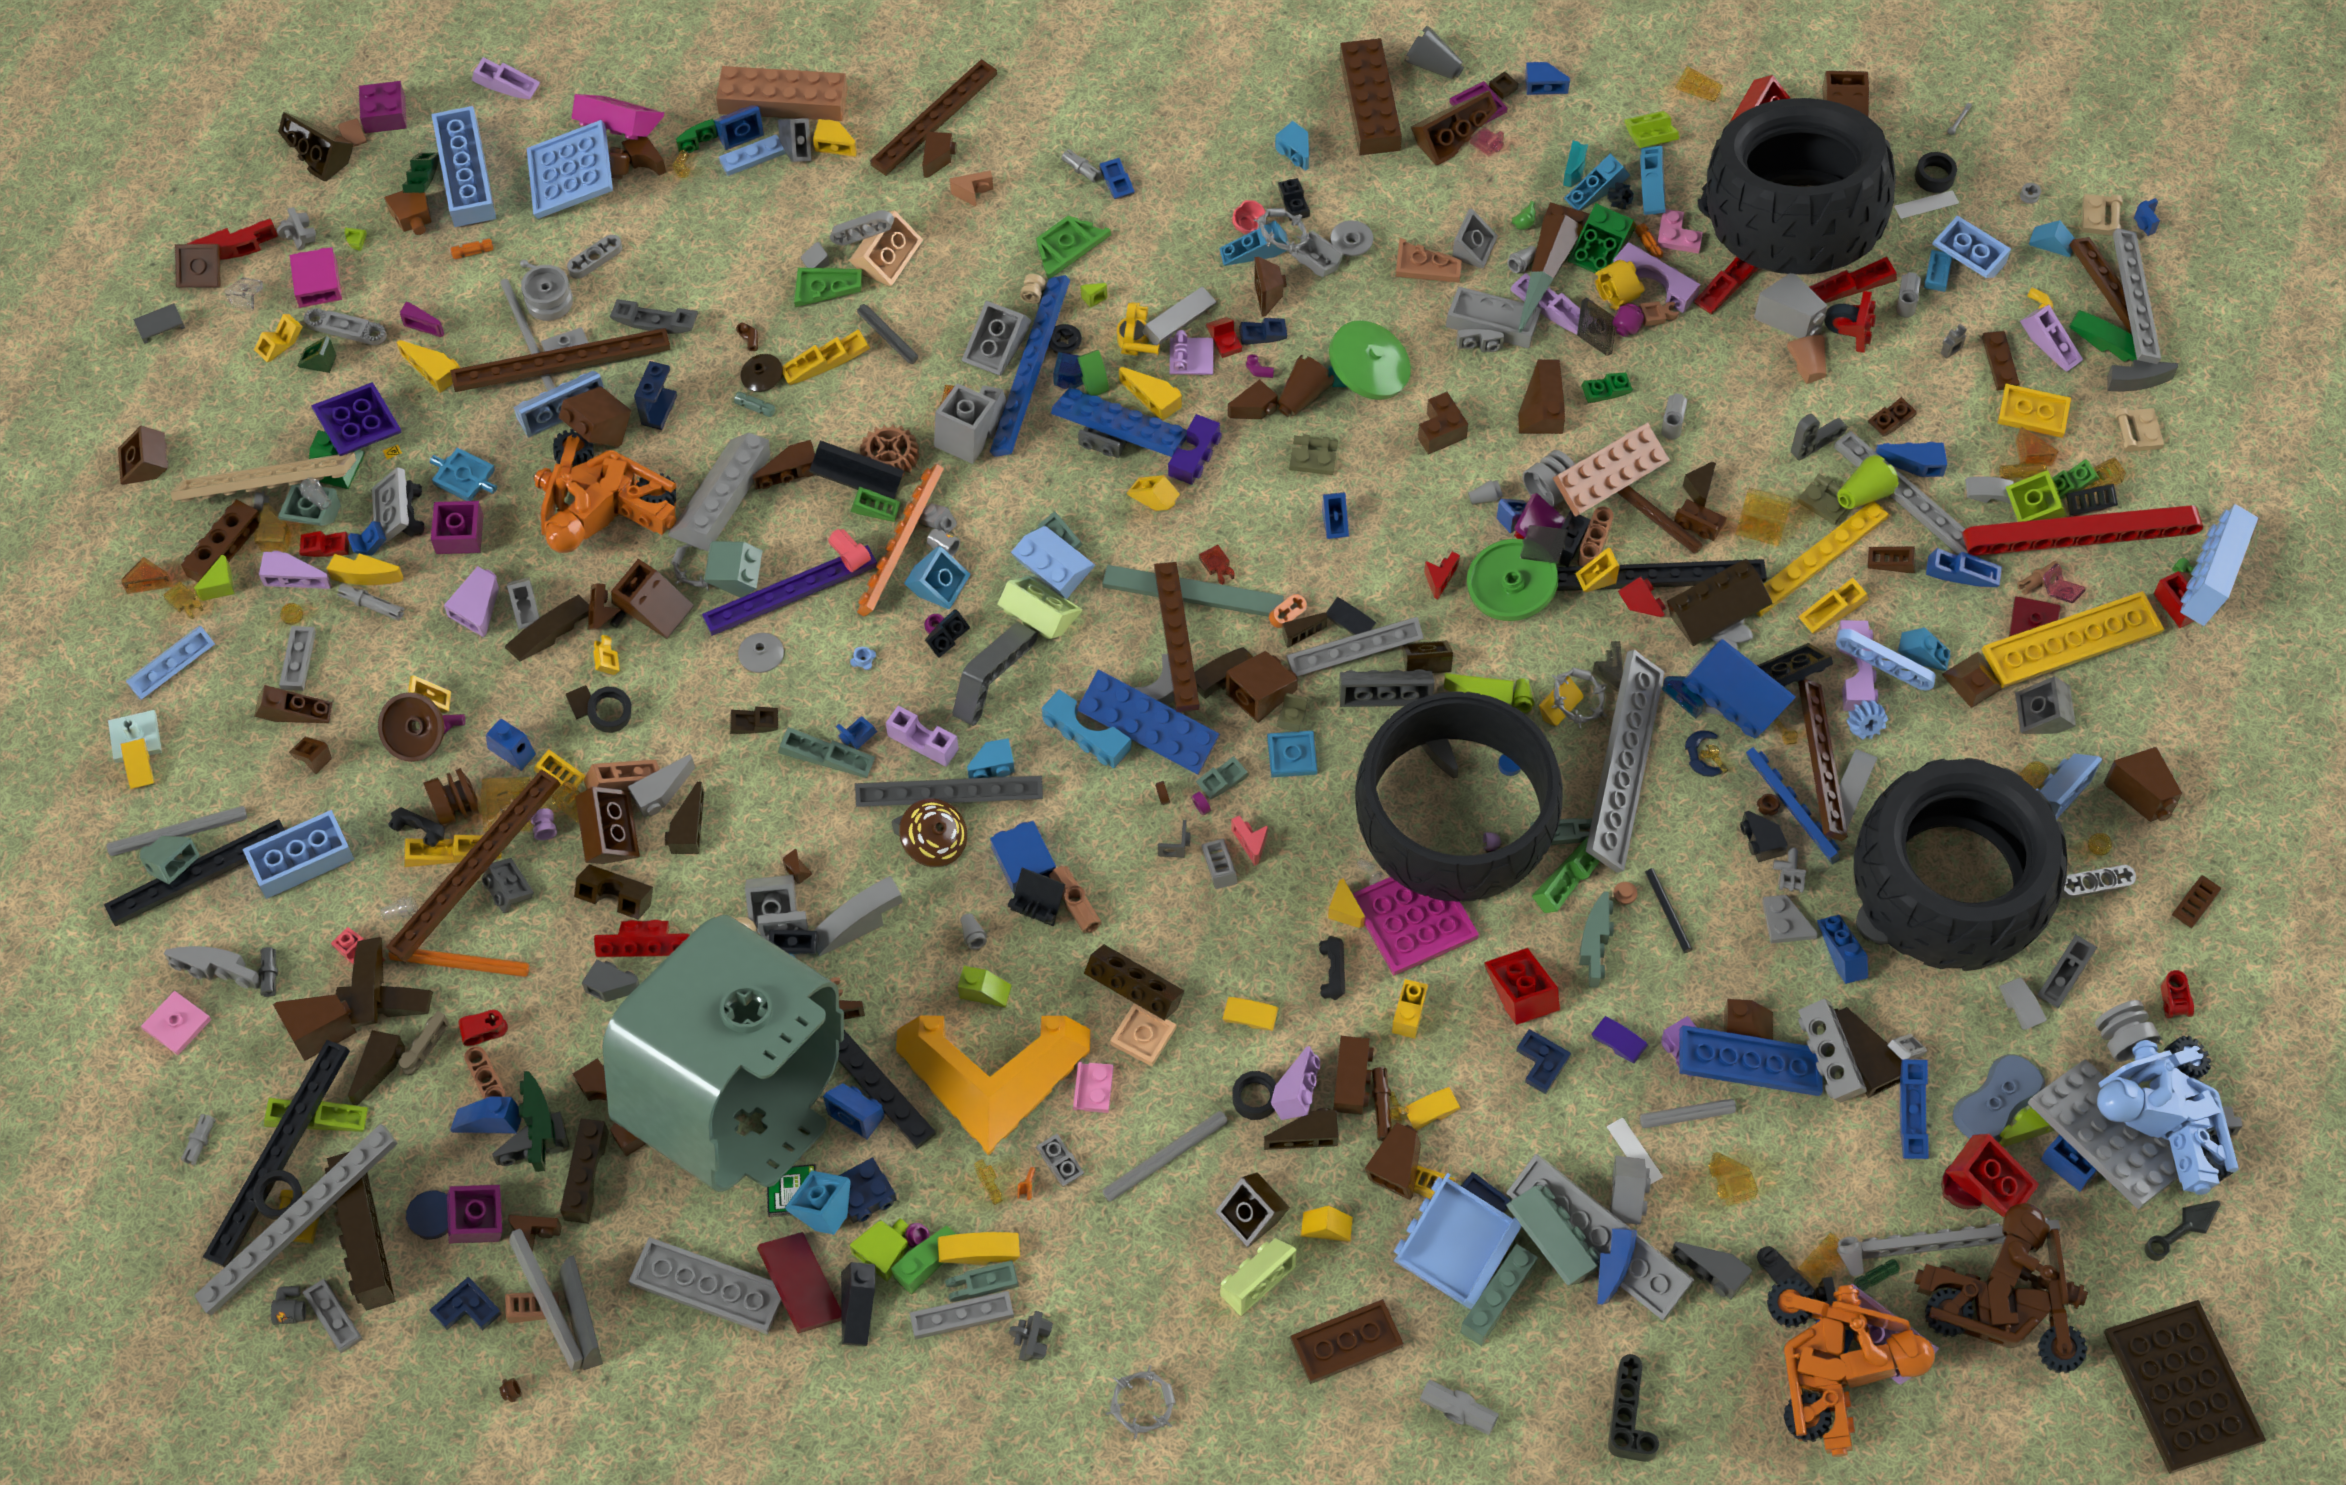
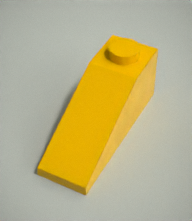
(430, 364)
(1152, 392)

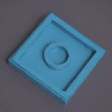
(1292, 754)

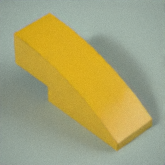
(363, 571)
(1834, 606)
(979, 1248)

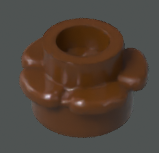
(1769, 799)
(510, 1390)

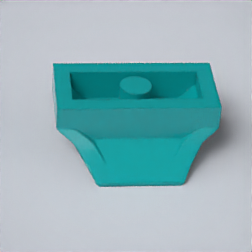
(1575, 164)

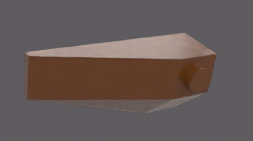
(1448, 130)
(1544, 401)

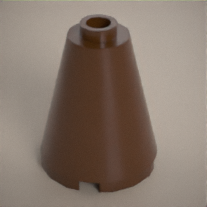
(1303, 386)

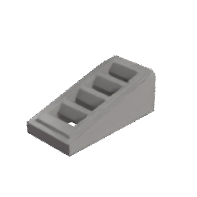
(1221, 877)

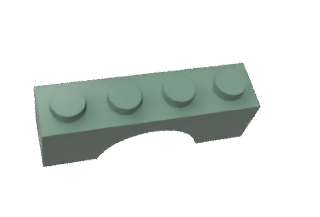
(1497, 1294)

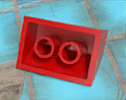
(1760, 92)

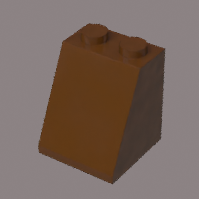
(596, 416)
(1260, 684)
(2145, 784)
(315, 1021)

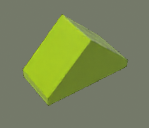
(216, 581)

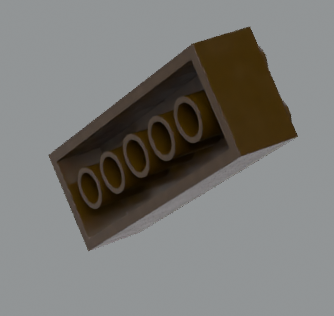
(362, 1243)

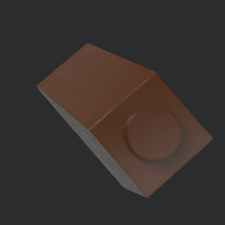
(1396, 1161)

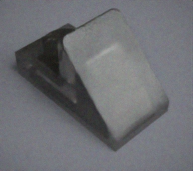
(1611, 669)

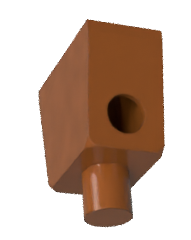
(409, 211)

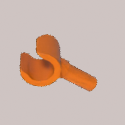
(1026, 1187)

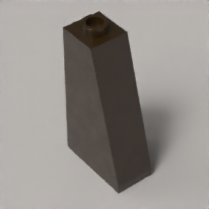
(1875, 1060)

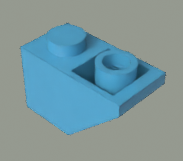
(1294, 144)
(1924, 649)
(992, 760)

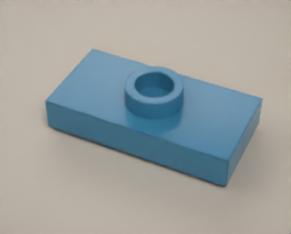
(1938, 271)

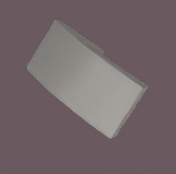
(1487, 339)
(1985, 488)
(2020, 997)
(1059, 1160)

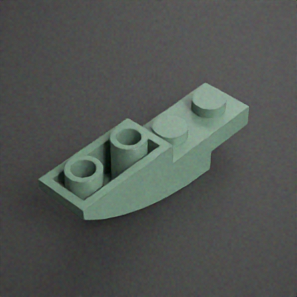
(1595, 936)

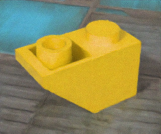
(1409, 1008)

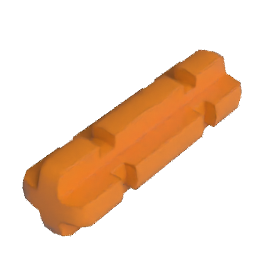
(1649, 241)
(471, 248)

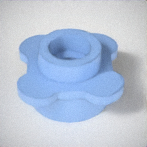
(861, 652)

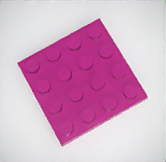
(1411, 925)

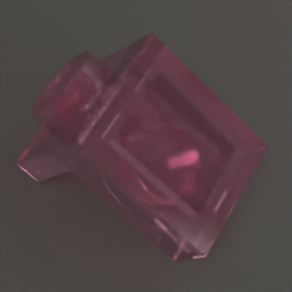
(1488, 141)

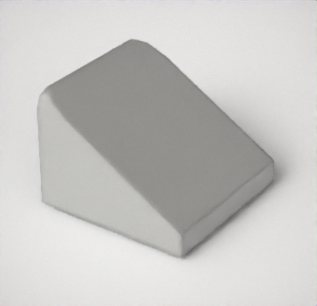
(815, 257)

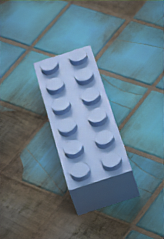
(463, 166)
(2218, 564)

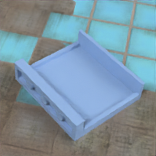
(1456, 1242)

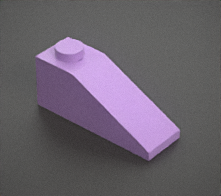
(2051, 337)
(284, 570)

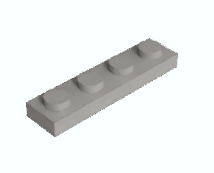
(961, 1315)

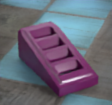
(420, 320)

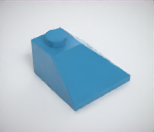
(938, 578)
(821, 1201)

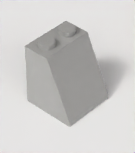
(1791, 307)
(963, 423)

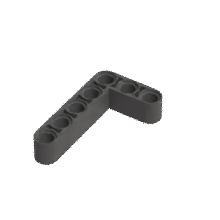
(988, 667)

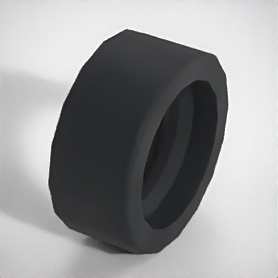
(1932, 184)
(609, 692)
(1246, 1111)
(275, 1175)

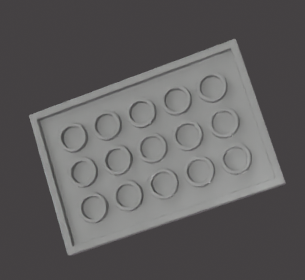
(2126, 1157)

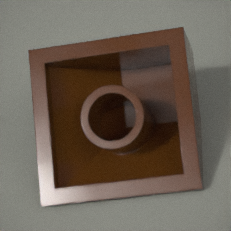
(1268, 284)
(1973, 679)
(1748, 1019)

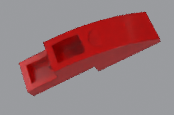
(242, 241)

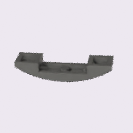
(650, 319)

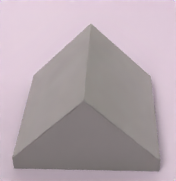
(1474, 240)

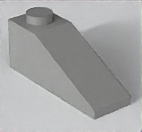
(657, 789)

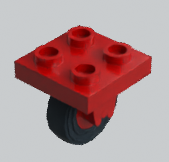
(1853, 320)

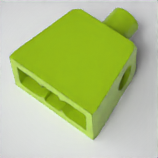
(882, 1246)

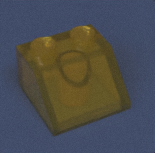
(498, 795)

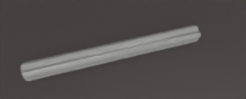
(179, 830)
(1164, 1156)

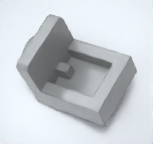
(938, 518)

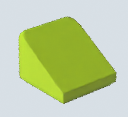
(1093, 293)

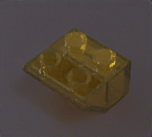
(1763, 516)

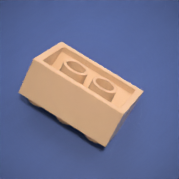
(887, 253)

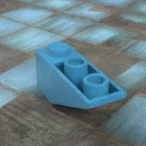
(1597, 183)
(1254, 245)

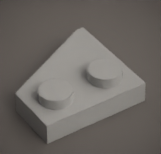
(1785, 921)

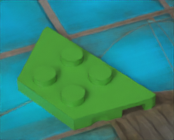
(1067, 243)

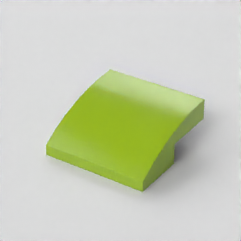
(1651, 129)

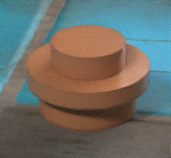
(1625, 893)

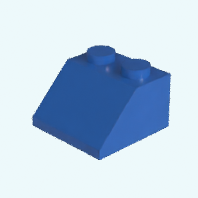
(739, 127)
(853, 1109)

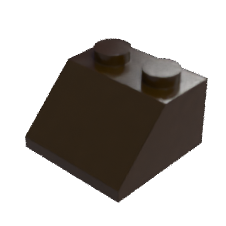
(1252, 1208)

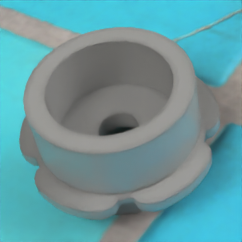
(260, 499)

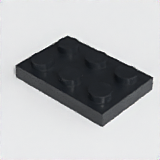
(1796, 664)

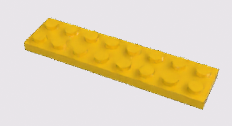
(2072, 639)

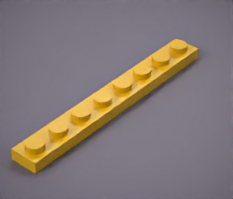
(1823, 553)

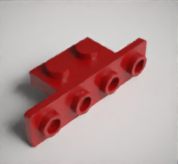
(639, 940)

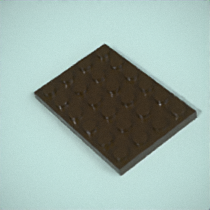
(2184, 1386)

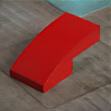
(321, 545)

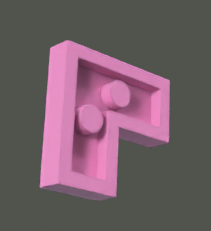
(1674, 237)

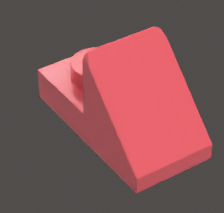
(1251, 841)

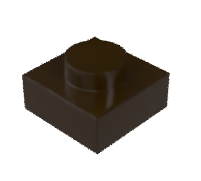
(1503, 85)

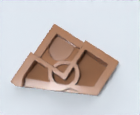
(1810, 357)

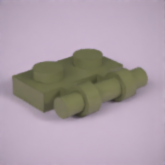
(1313, 460)
(1821, 502)

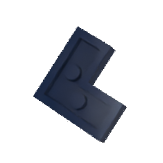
(1548, 1060)
(462, 1300)

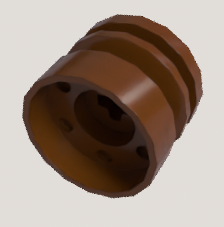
(451, 797)

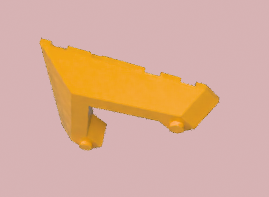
(992, 1104)

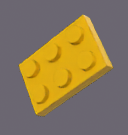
(2034, 410)

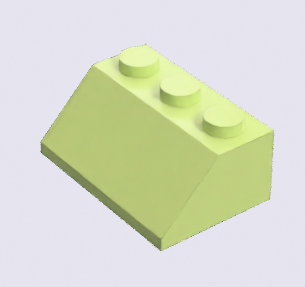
(1038, 606)
(1258, 1275)

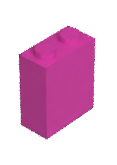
(315, 277)

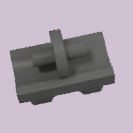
(1035, 1326)

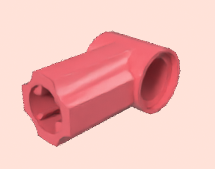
(851, 553)

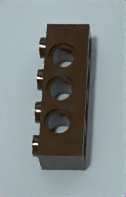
(1134, 982)

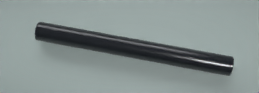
(1668, 910)

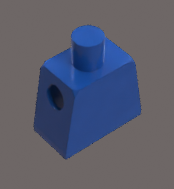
(505, 741)

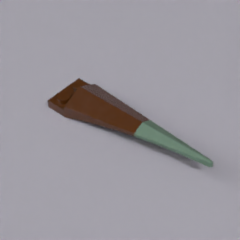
(1556, 242)

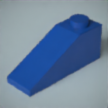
(488, 1116)

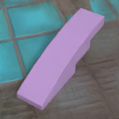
(1554, 307)

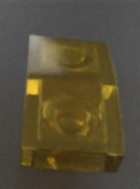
(1822, 1259)

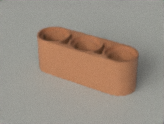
(1596, 529)
(482, 1071)

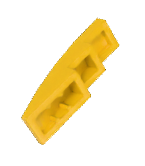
(822, 359)

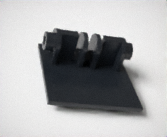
(1037, 897)

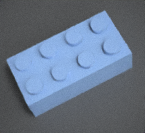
(298, 854)

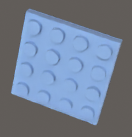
(569, 169)

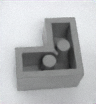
(1629, 1185)

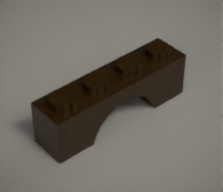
(579, 1187)

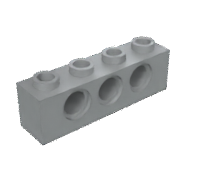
(1851, 1083)

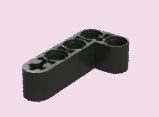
(1629, 1407)

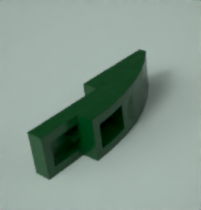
(539, 1121)

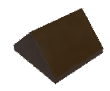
(1428, 656)

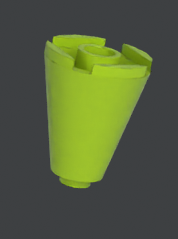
(1868, 483)

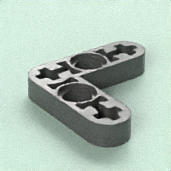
(1811, 438)

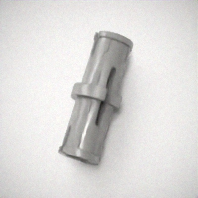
(1081, 165)
(198, 1139)

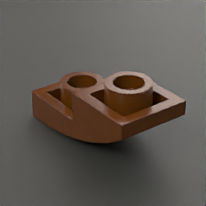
(1893, 417)

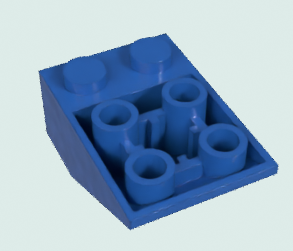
(2068, 1163)

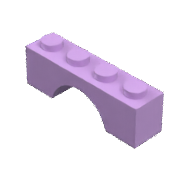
(1678, 286)
(1862, 684)

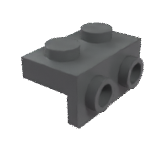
(1101, 442)

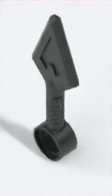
(2194, 1218)

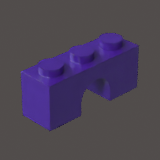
(1188, 464)

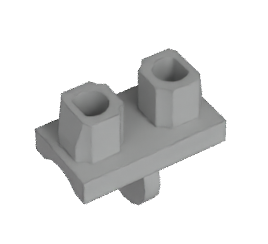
(293, 229)

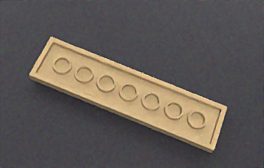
(267, 476)

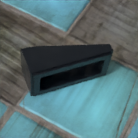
(2110, 497)

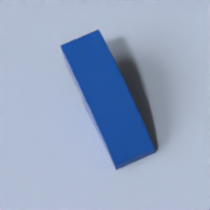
(1963, 569)
(1615, 1264)

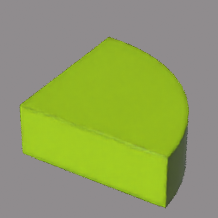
(355, 237)

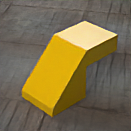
(274, 343)

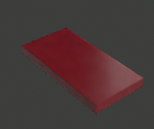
(800, 1282)

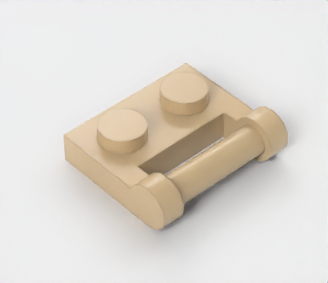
(2094, 214)
(2145, 426)

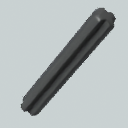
(887, 333)

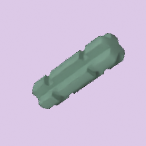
(754, 404)

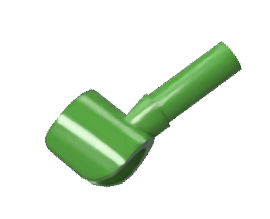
(2183, 565)

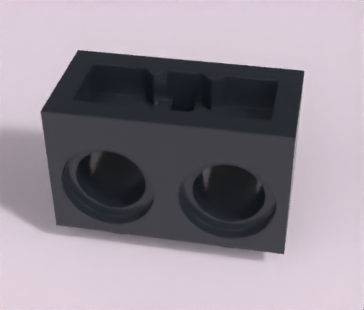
(1576, 530)

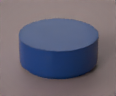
(1507, 766)

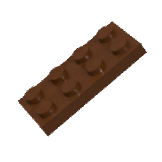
(1346, 1341)

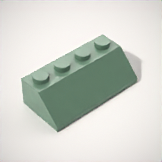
(1555, 1234)

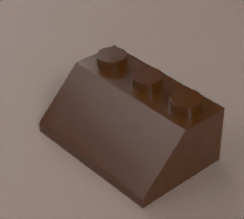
(607, 825)

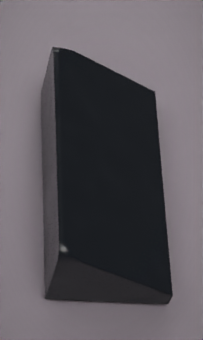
(795, 941)

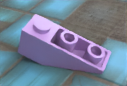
(1295, 1089)

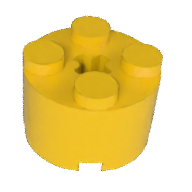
(1619, 283)

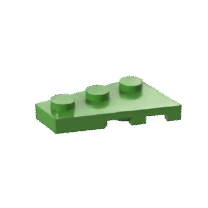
(825, 283)

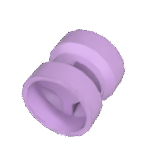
(543, 824)

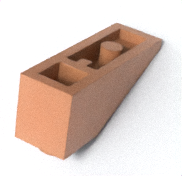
(619, 774)

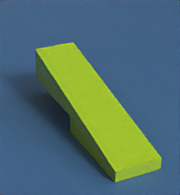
(327, 1117)

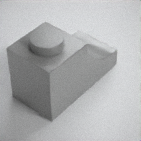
(523, 602)

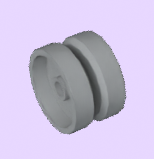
(547, 292)

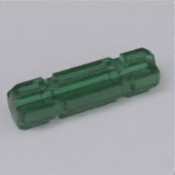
(1877, 1275)

